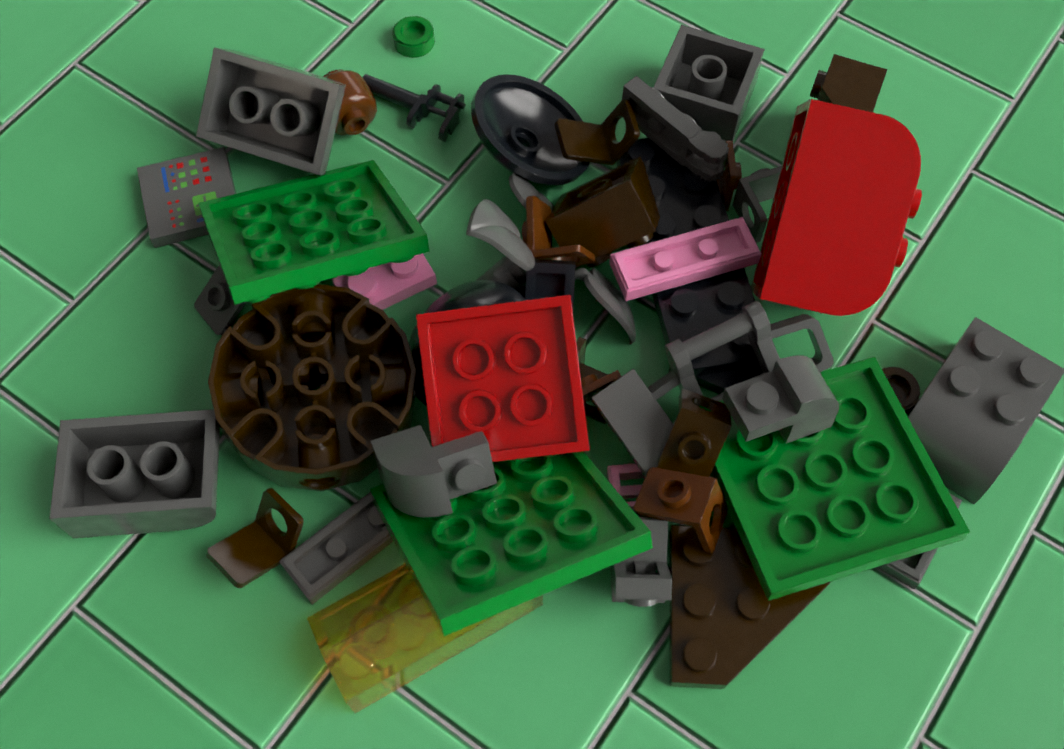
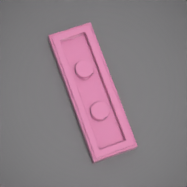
(684, 258)

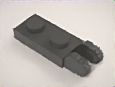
(676, 131)

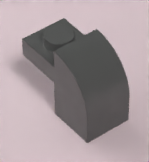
(786, 400)
(426, 477)
(646, 576)

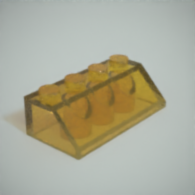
(389, 637)

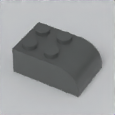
(270, 110)
(981, 407)
(136, 473)

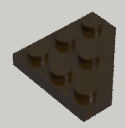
(721, 610)

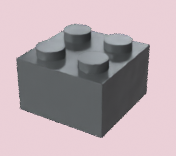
(710, 79)

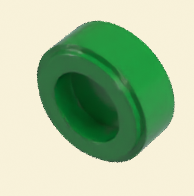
(413, 36)

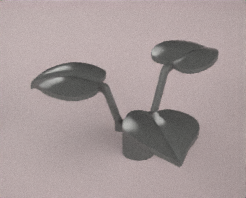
(497, 229)

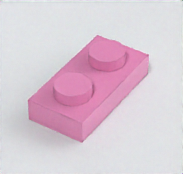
(391, 281)

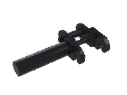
(420, 105)

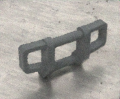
(760, 333)

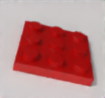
(507, 375)

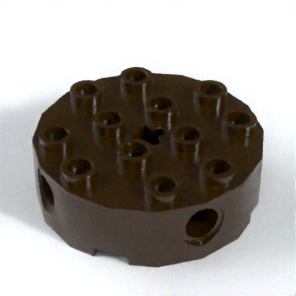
(267, 376)

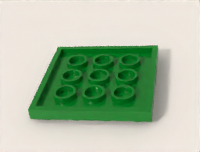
(310, 231)
(838, 495)
(515, 539)

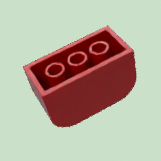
(839, 210)

